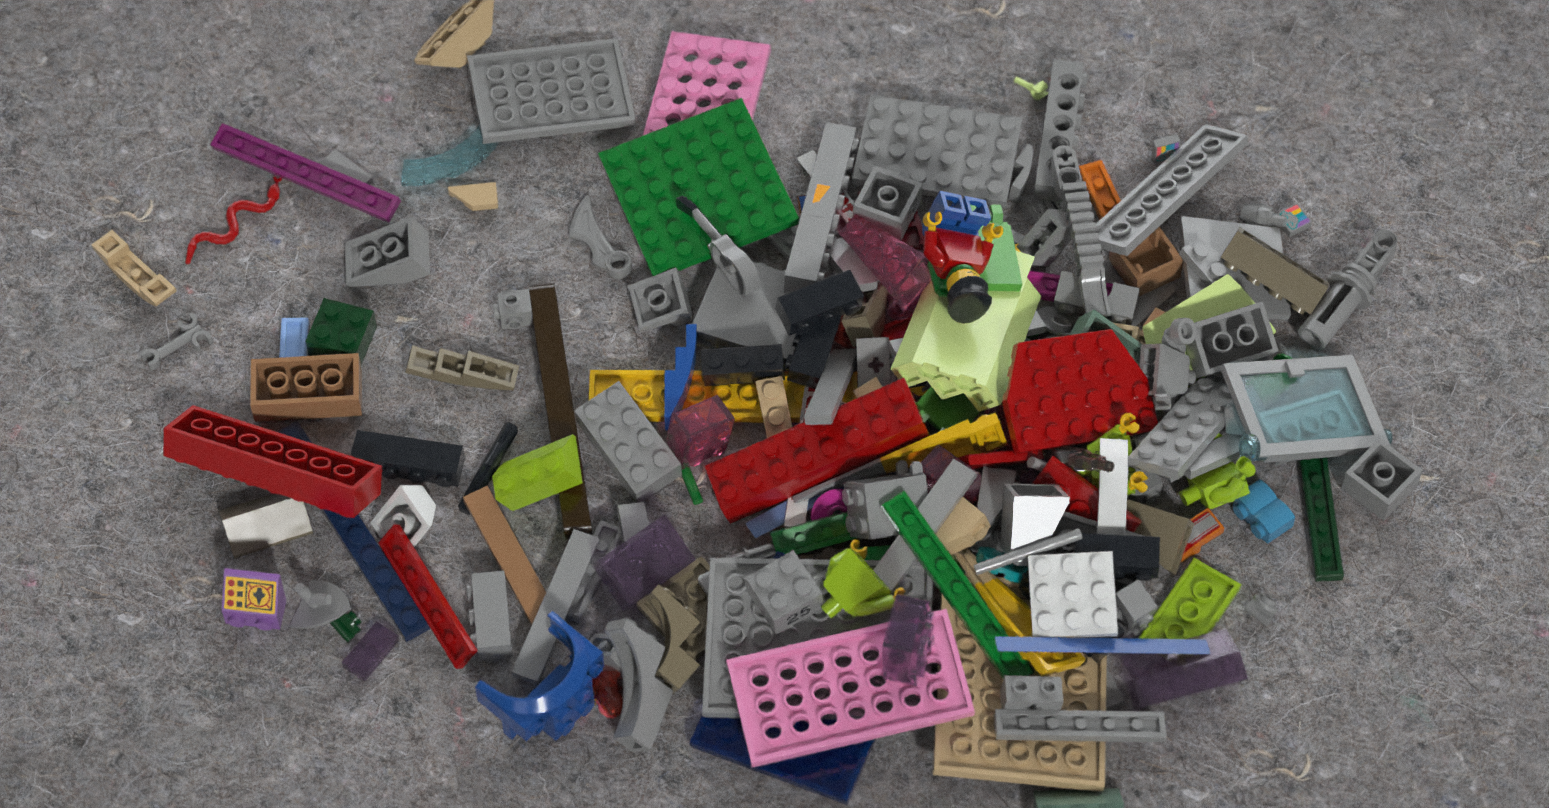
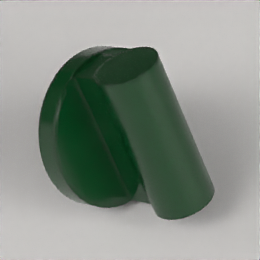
(347, 625)

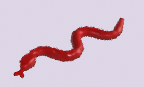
(273, 196)

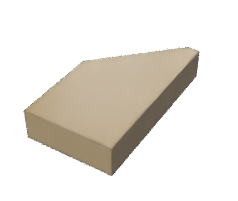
(476, 196)

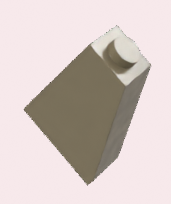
(1171, 528)

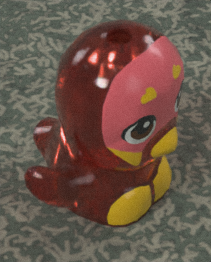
(607, 696)

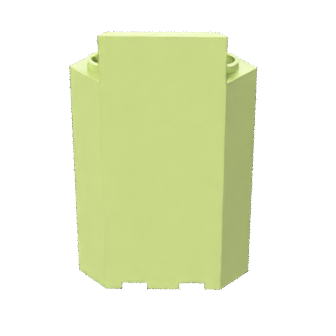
(968, 355)

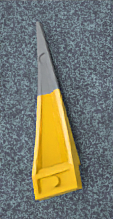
(960, 439)

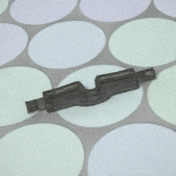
(1080, 458)

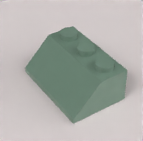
(1078, 798)

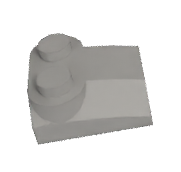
(660, 300)

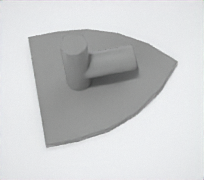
(319, 605)

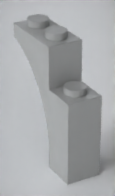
(644, 693)

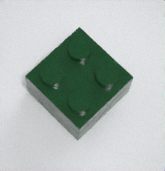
(341, 330)

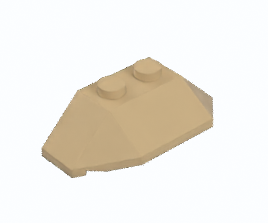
(459, 36)

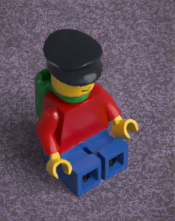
(958, 254)

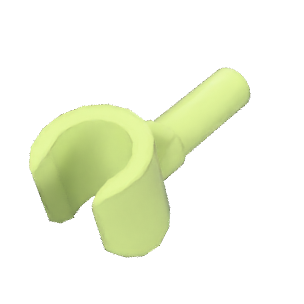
(1037, 91)

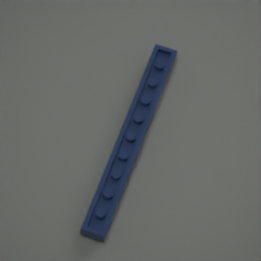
(372, 564)

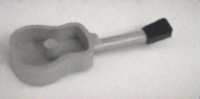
(725, 254)

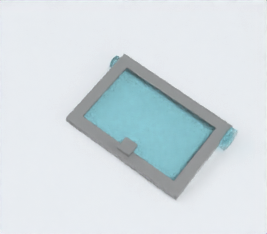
(1303, 408)

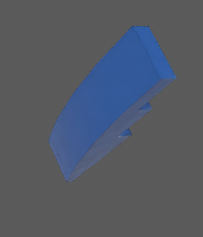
(679, 380)

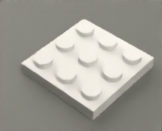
(1073, 595)

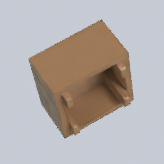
(1149, 264)

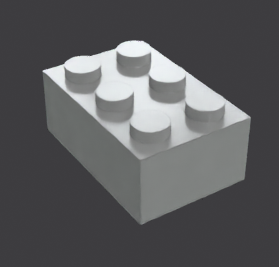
(1231, 338)

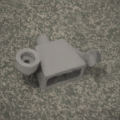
(1167, 363)

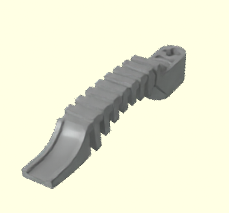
(1077, 210)

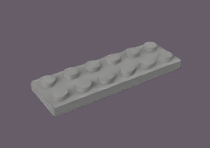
(1184, 430)

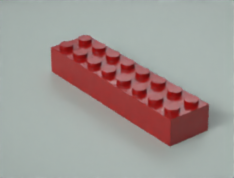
(816, 453)
(272, 461)

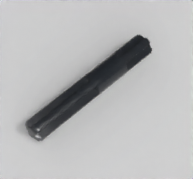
(491, 461)

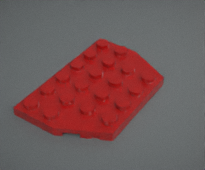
(1073, 391)

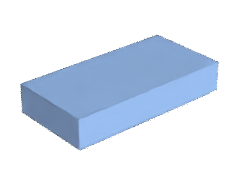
(293, 337)

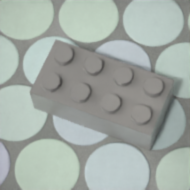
(628, 442)

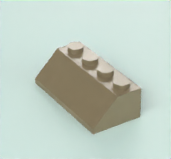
(1274, 270)

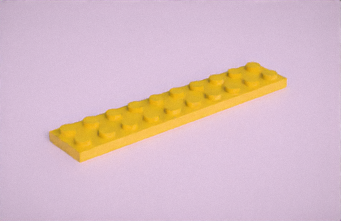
(742, 400)

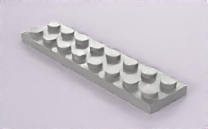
(1168, 188)

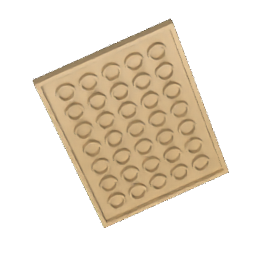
(969, 745)

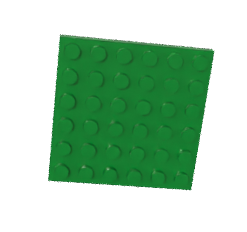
(716, 165)

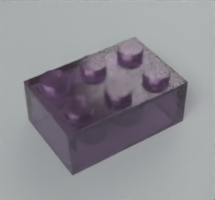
(643, 562)
(908, 640)

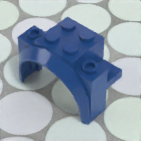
(558, 699)

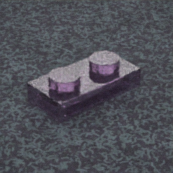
(370, 651)

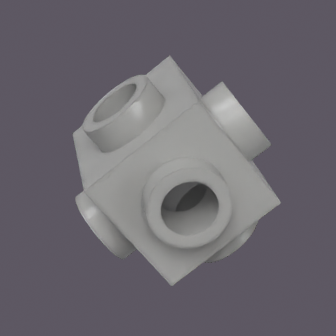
(514, 309)

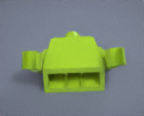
(1220, 484)

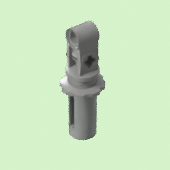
(1351, 286)

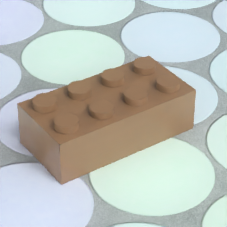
(306, 387)

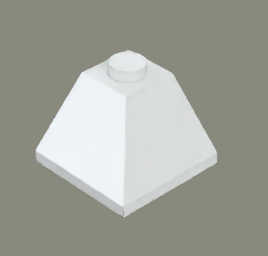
(409, 508)

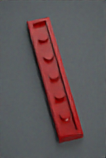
(428, 597)

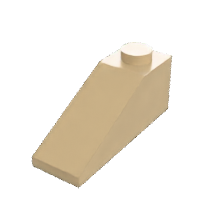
(963, 527)

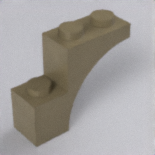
(677, 624)

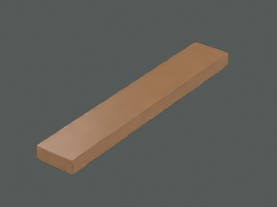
(506, 550)

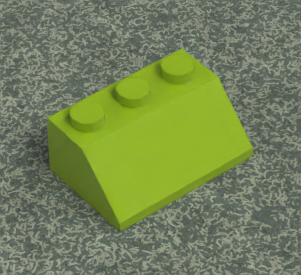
(538, 474)

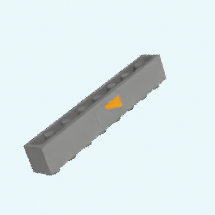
(821, 207)

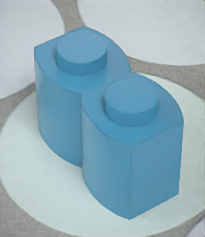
(1264, 512)

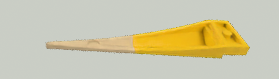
(1015, 617)

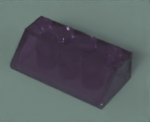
(1171, 677)

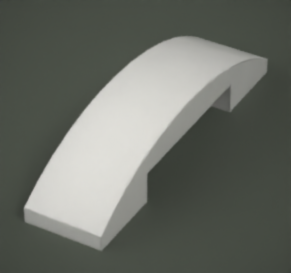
(1113, 488)

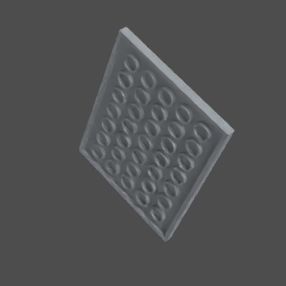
(740, 629)

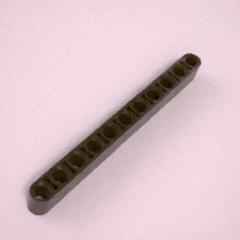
(558, 398)

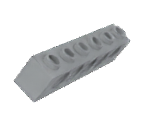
(1064, 93)

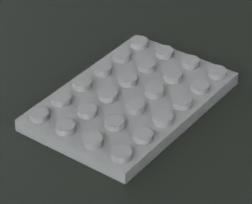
(550, 90)
(940, 148)

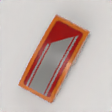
(1205, 529)

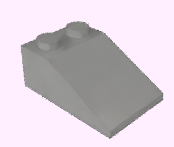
(388, 255)

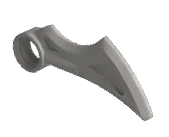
(587, 230)

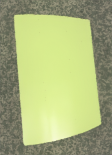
(1213, 300)

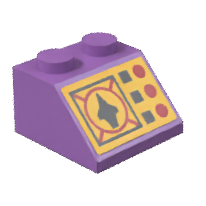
(253, 599)

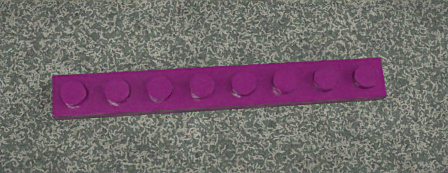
(305, 173)

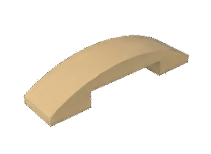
(132, 270)

